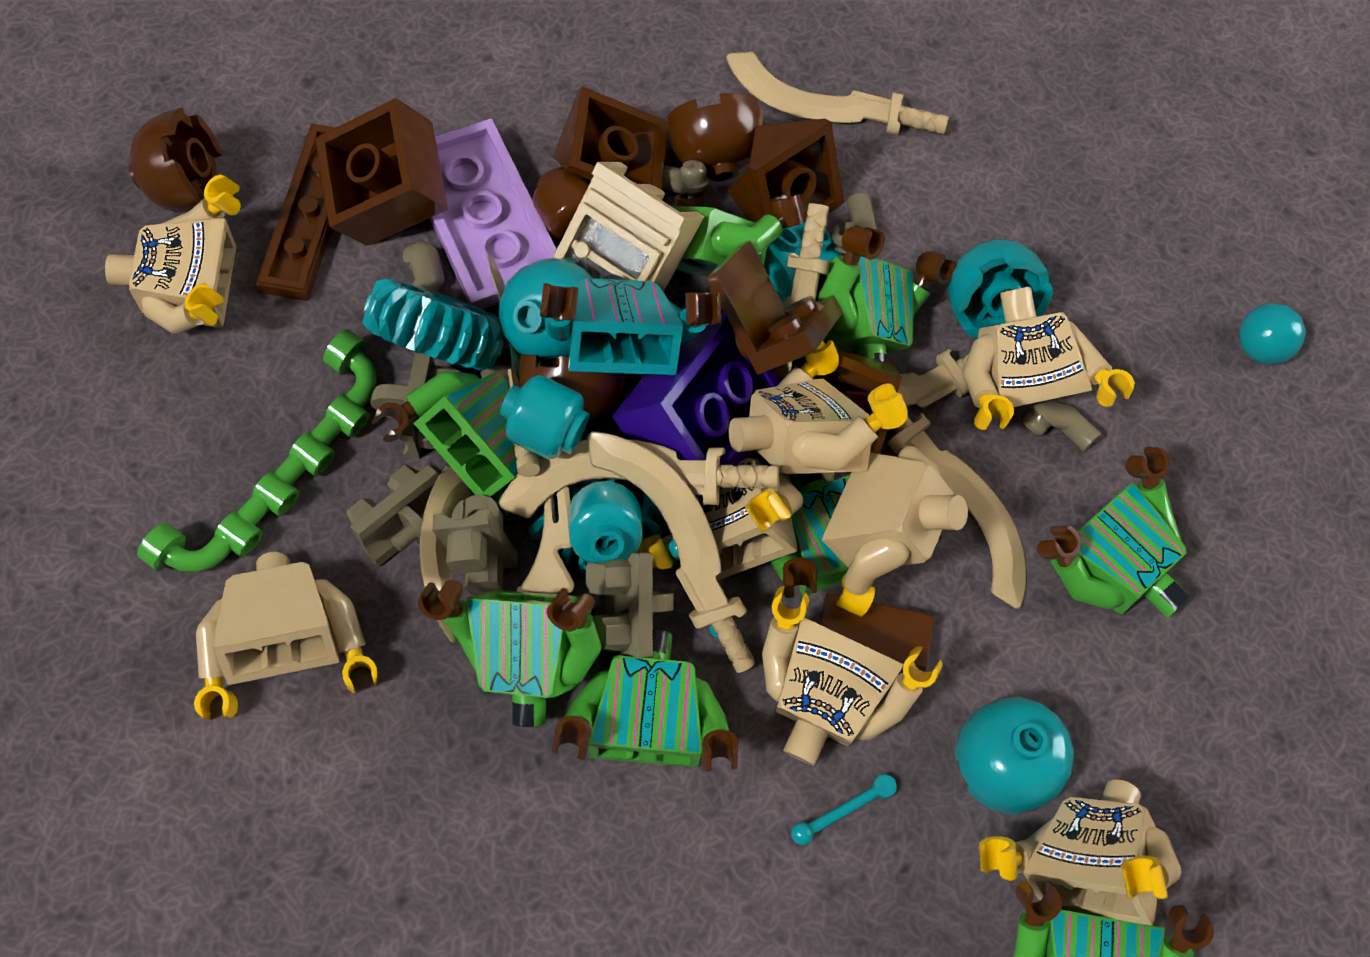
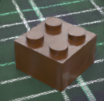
(381, 173)

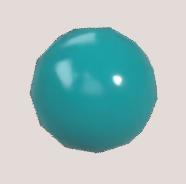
(1272, 333)

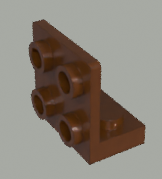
(762, 325)

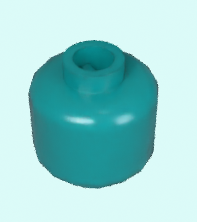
(544, 417)
(605, 522)

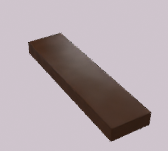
(300, 230)

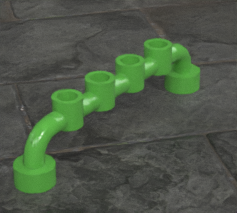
(275, 490)

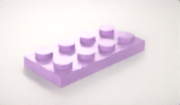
(486, 212)

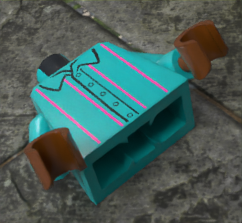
(624, 324)

